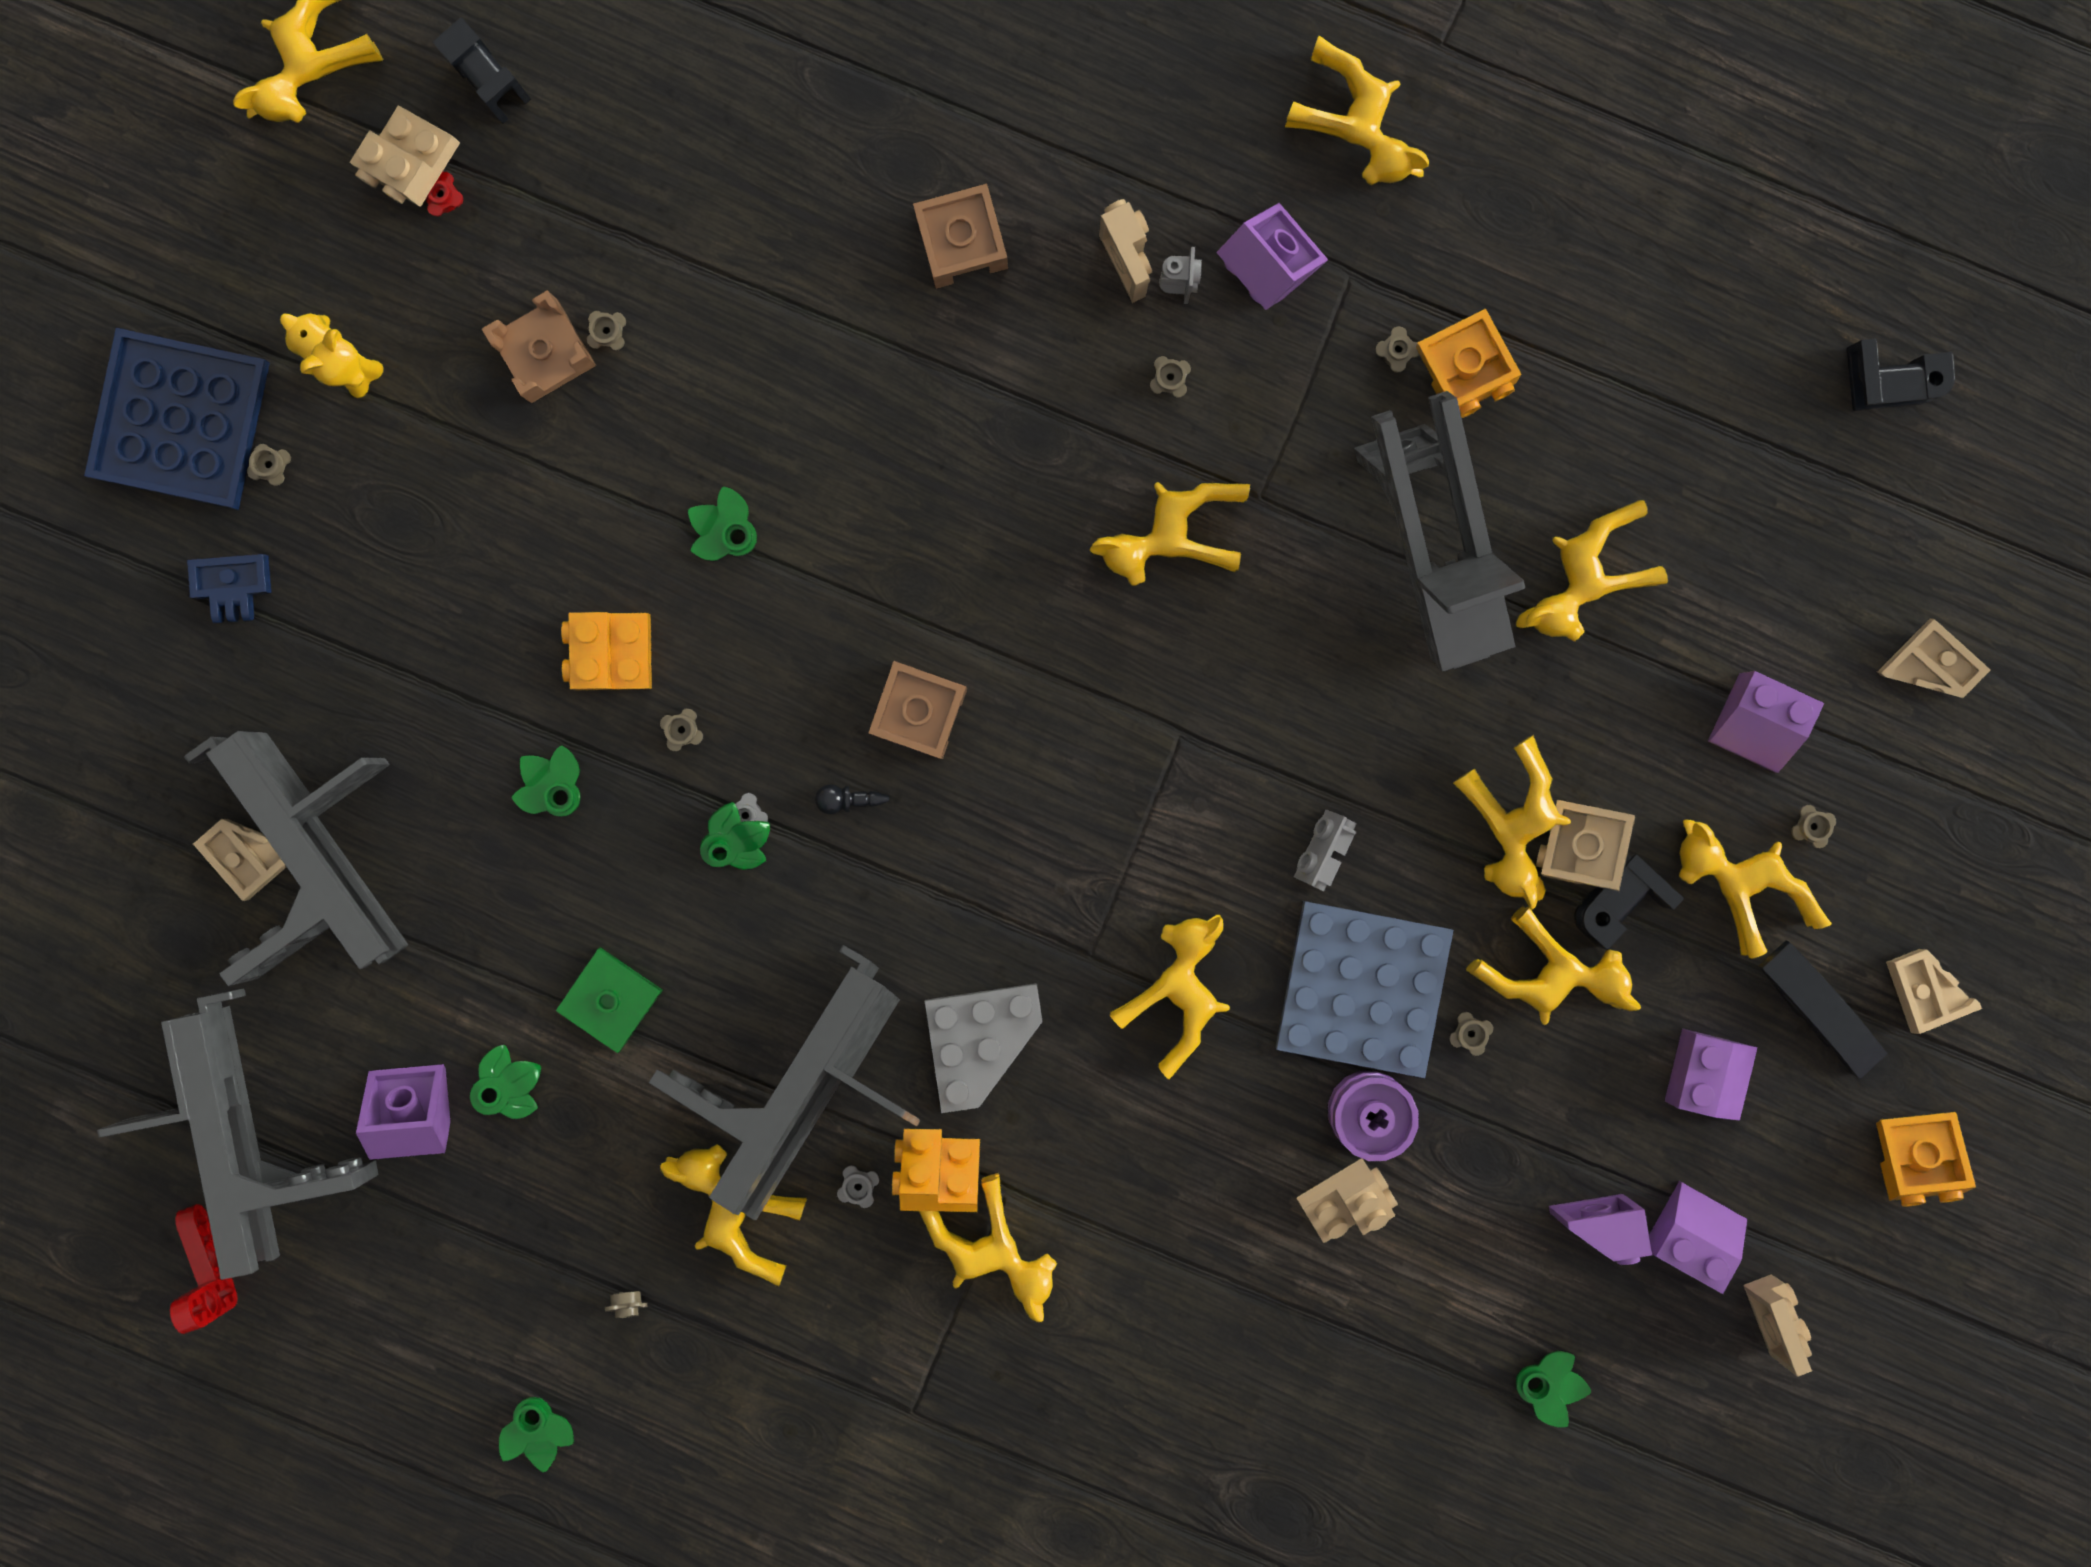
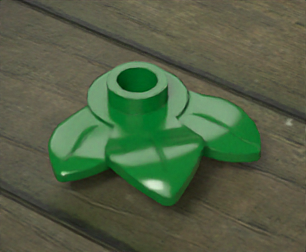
(719, 524)
(545, 779)
(738, 839)
(510, 1082)
(1556, 1387)
(535, 1438)

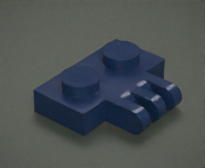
(229, 584)

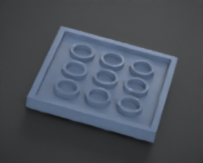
(1364, 989)

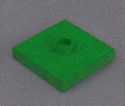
(609, 1000)

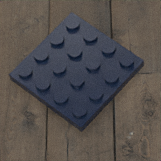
(177, 418)

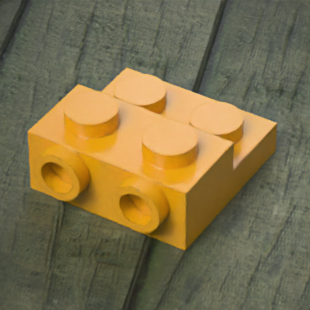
(1470, 362)
(607, 651)
(1924, 1158)
(936, 1172)

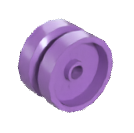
(1392, 1127)

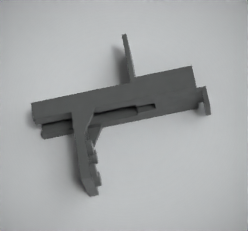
(1465, 600)
(288, 815)
(779, 1129)
(232, 1176)

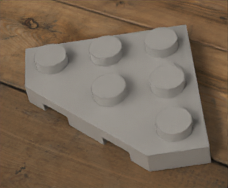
(978, 1040)

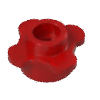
(450, 199)

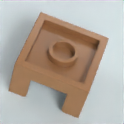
(960, 234)
(540, 348)
(917, 710)

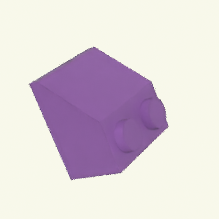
(1271, 255)
(1765, 721)
(1710, 1075)
(405, 1112)
(1608, 1224)
(1699, 1237)

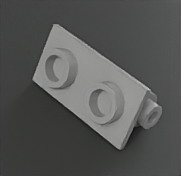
(1181, 275)
(1331, 834)

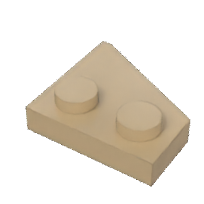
(1936, 662)
(240, 857)
(1928, 992)

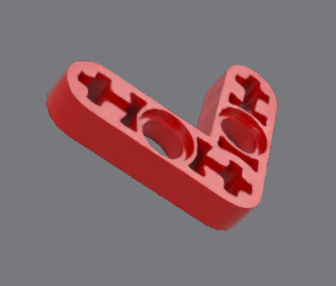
(212, 1295)

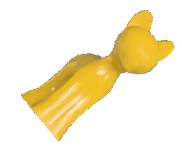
(292, 33)
(1390, 157)
(328, 354)
(1168, 538)
(1587, 582)
(1703, 855)
(1516, 872)
(1192, 942)
(1606, 981)
(700, 1172)
(998, 1251)

